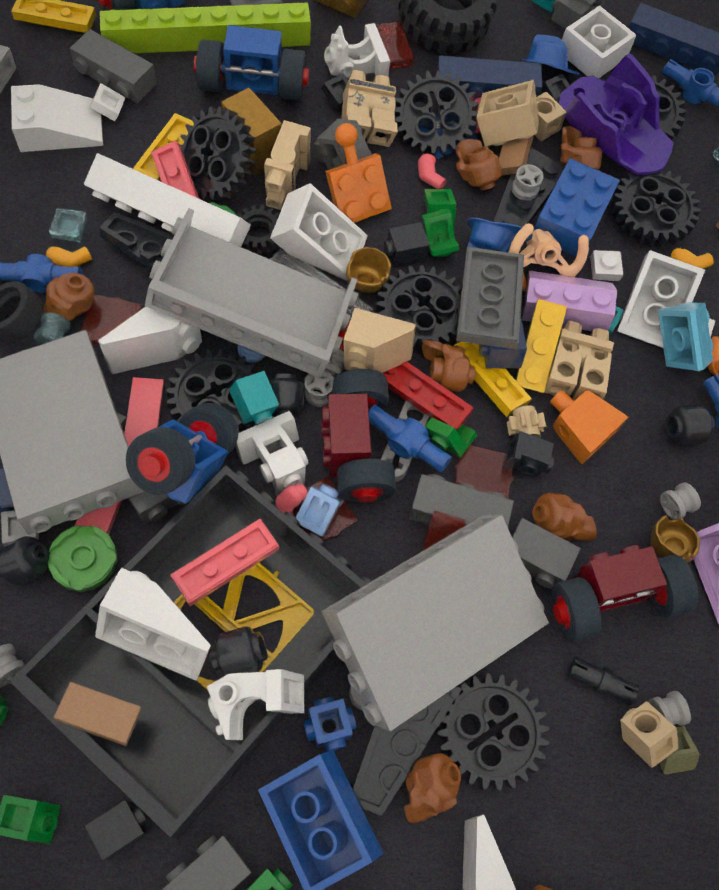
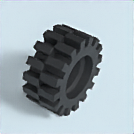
(260, 219)

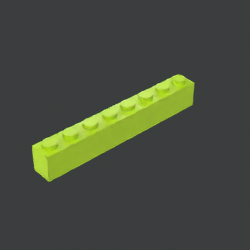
(184, 27)

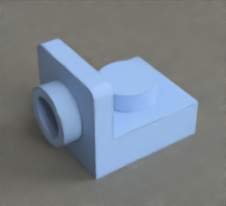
(319, 508)

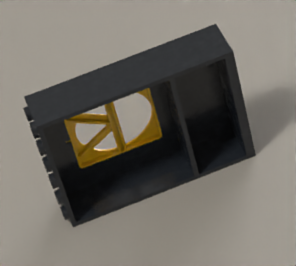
(174, 752)

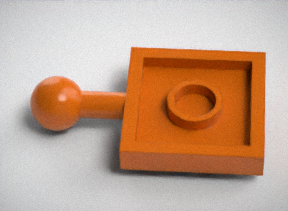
(359, 185)

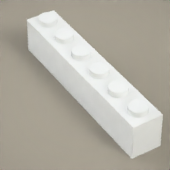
(160, 200)

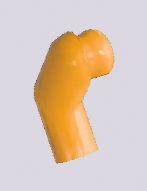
(68, 259)
(702, 261)

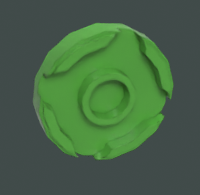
(82, 558)

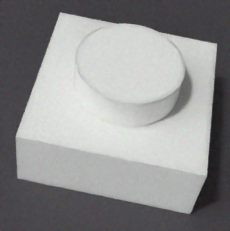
(107, 102)
(606, 265)

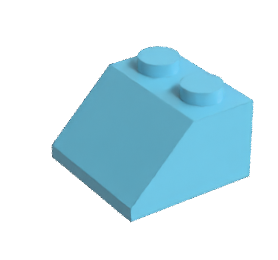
(686, 336)

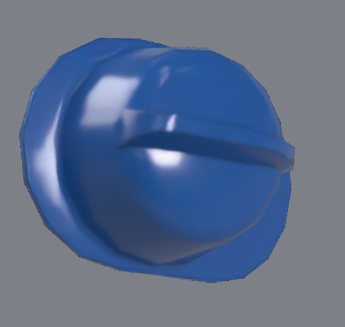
(549, 51)
(492, 235)

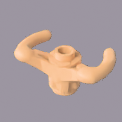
(546, 250)

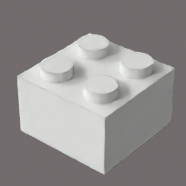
(597, 42)

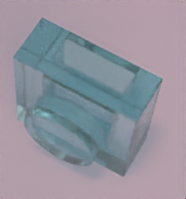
(68, 224)

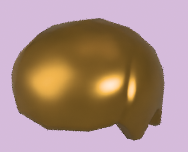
(369, 268)
(674, 538)

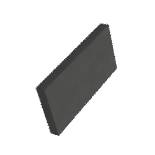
(491, 298)

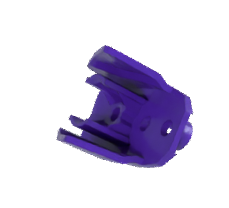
(621, 116)

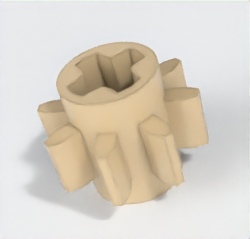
(527, 421)

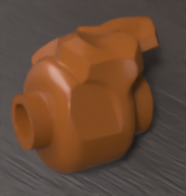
(580, 148)
(478, 164)
(69, 295)
(448, 365)
(564, 518)
(432, 787)

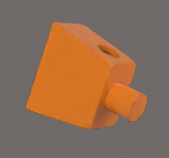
(585, 422)

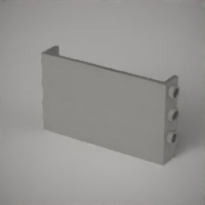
(249, 299)
(60, 434)
(435, 620)

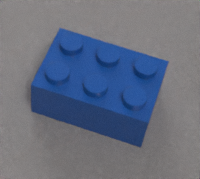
(576, 204)
(320, 822)

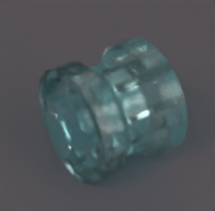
(52, 328)

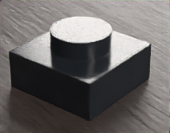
(555, 87)
(334, 90)

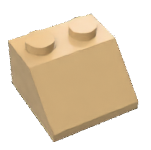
(508, 114)
(377, 342)

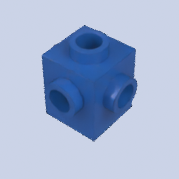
(334, 711)

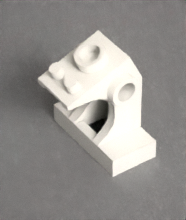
(371, 54)
(283, 466)
(278, 688)

